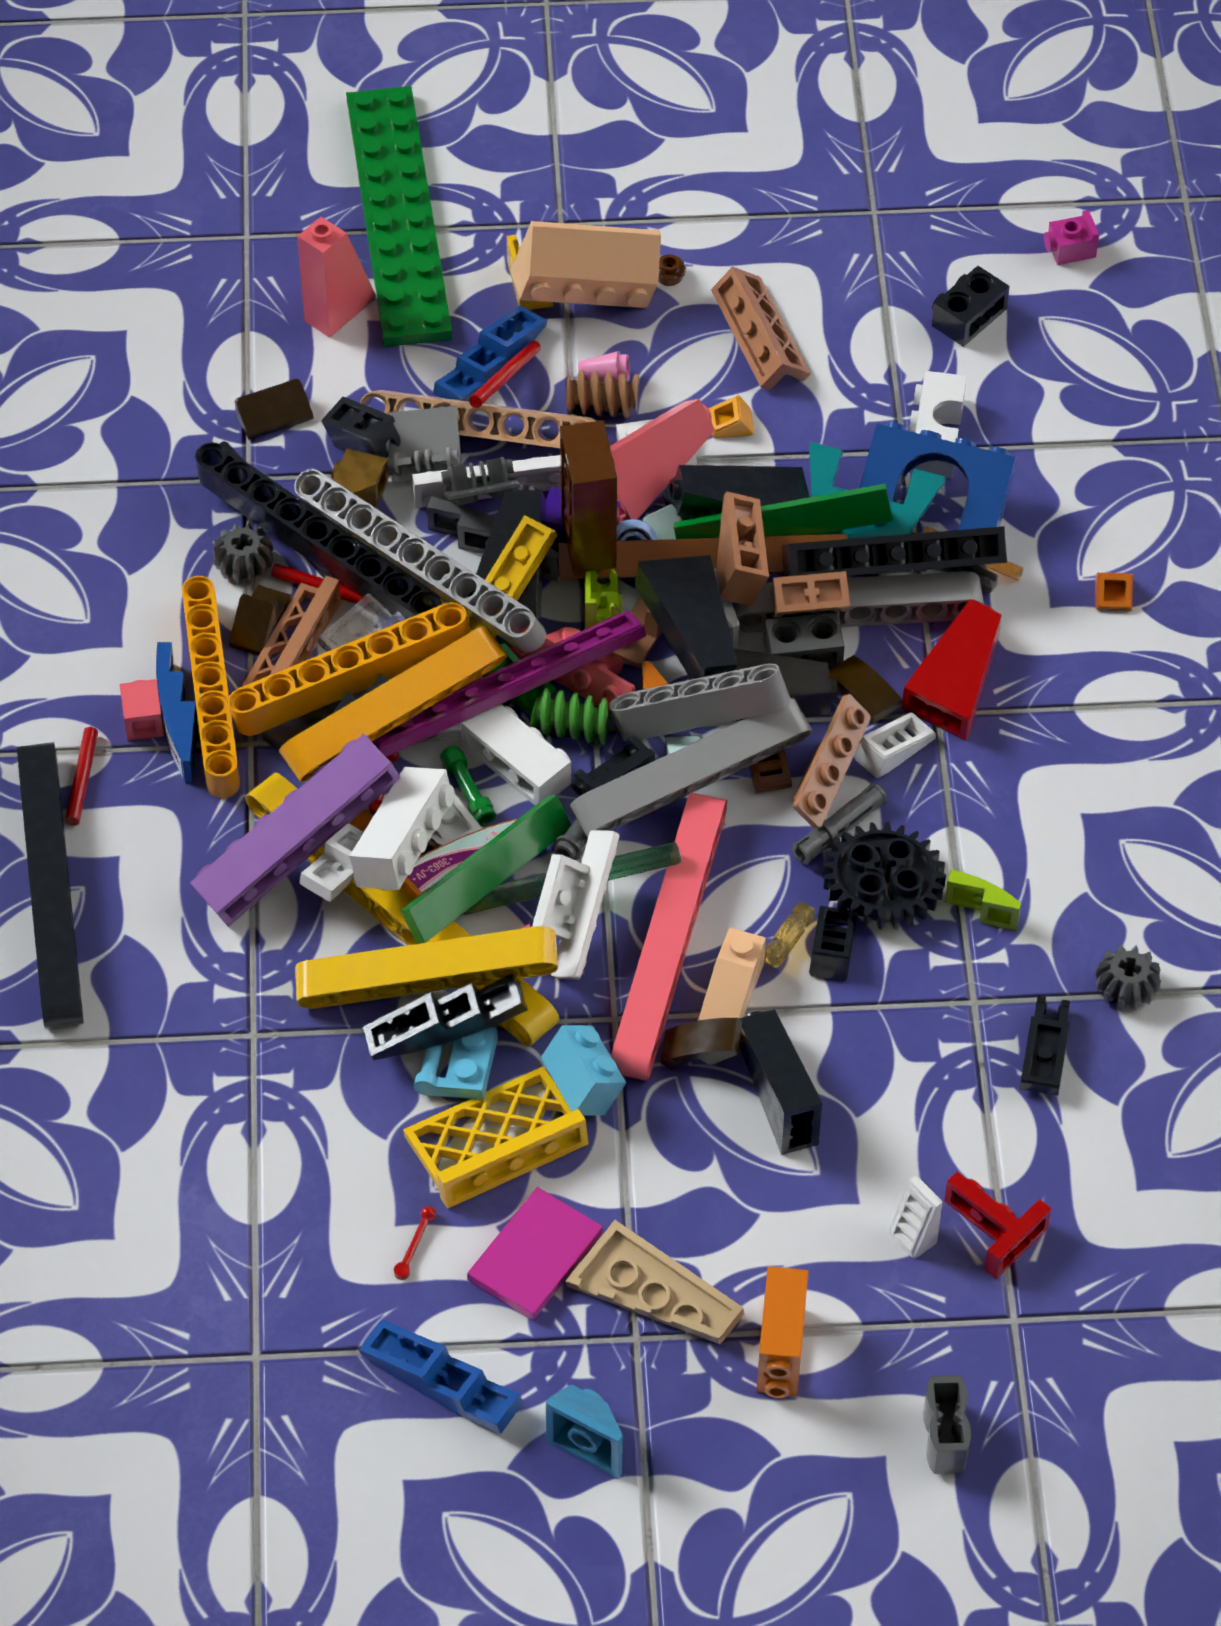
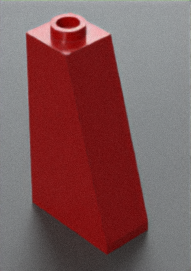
(954, 673)

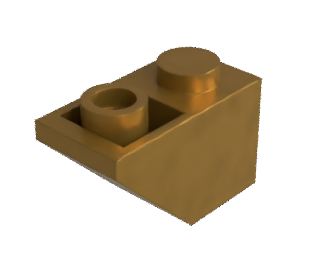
(362, 475)

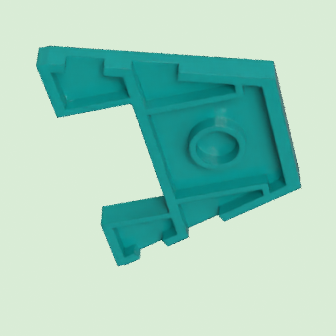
(921, 492)

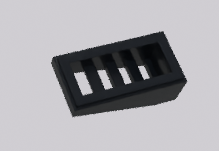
(832, 944)

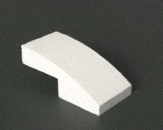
(333, 869)

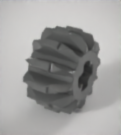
(243, 553)
(1128, 977)

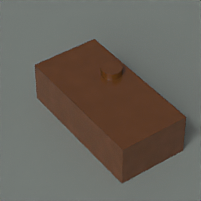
(588, 496)

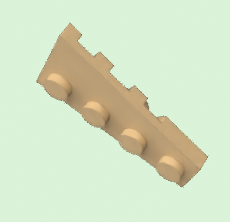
(650, 1283)

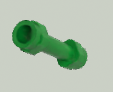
(456, 764)

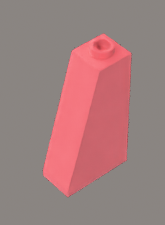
(331, 278)
(653, 453)

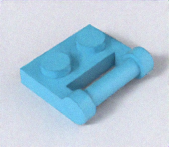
(467, 1068)

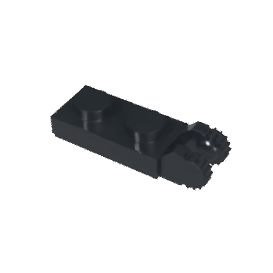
(1045, 1049)

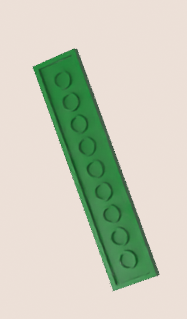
(398, 217)

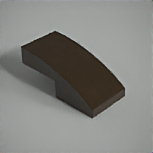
(866, 687)
(703, 1039)

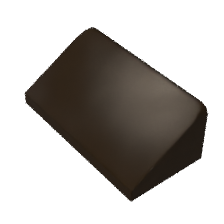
(273, 409)

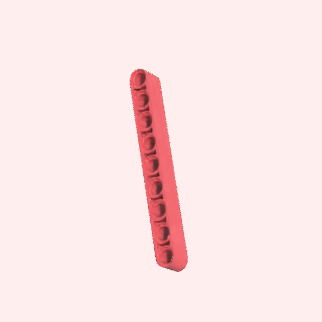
(668, 937)

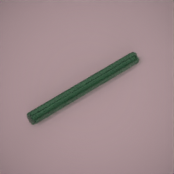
(622, 866)

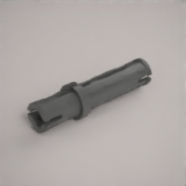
(842, 821)

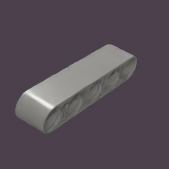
(700, 702)

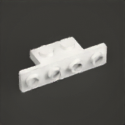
(573, 900)

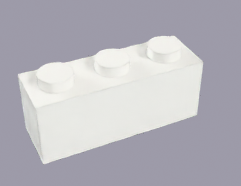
(517, 753)

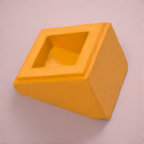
(732, 418)

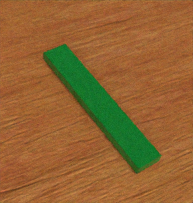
(806, 515)
(486, 869)

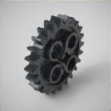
(859, 884)

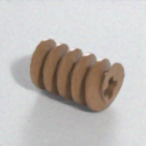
(602, 394)

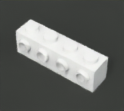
(401, 828)

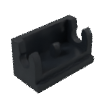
(360, 428)
(629, 759)

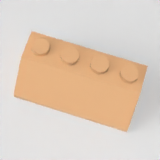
(587, 264)

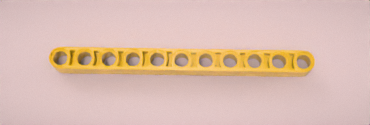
(386, 908)

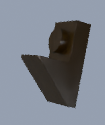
(257, 618)

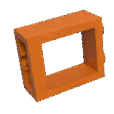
(782, 1331)

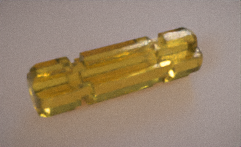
(789, 934)

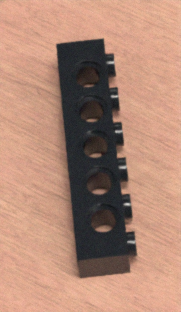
(897, 552)

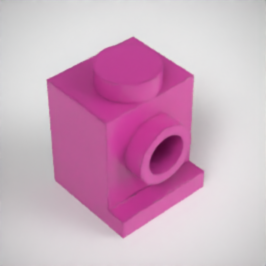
(1072, 239)

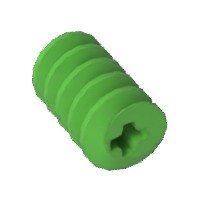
(571, 716)

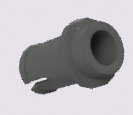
(572, 842)

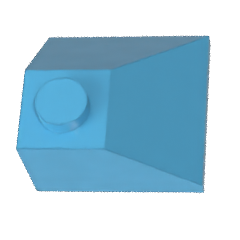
(585, 1428)

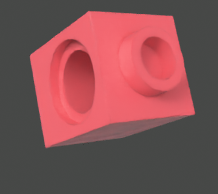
(141, 709)

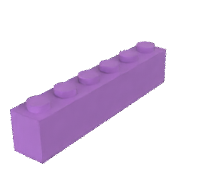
(295, 829)

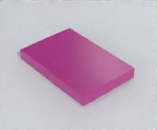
(535, 1253)

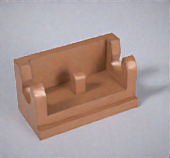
(810, 593)

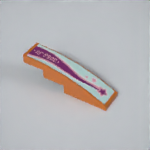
(442, 860)

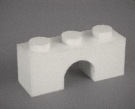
(939, 403)

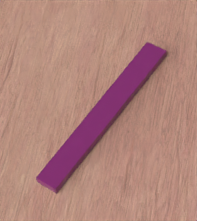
(515, 680)

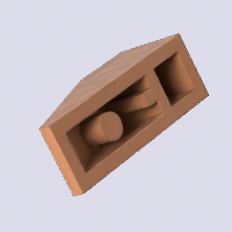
(741, 550)

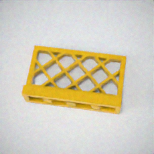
(510, 1155)

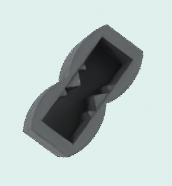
(947, 1424)

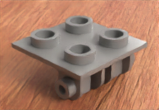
(427, 442)

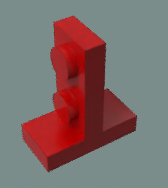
(997, 1221)

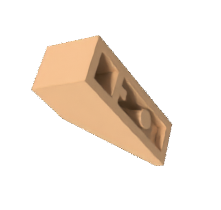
(734, 975)

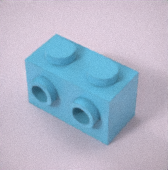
(583, 1069)

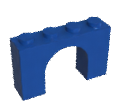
(988, 472)

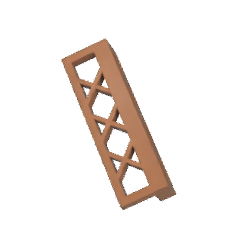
(758, 328)
(305, 637)

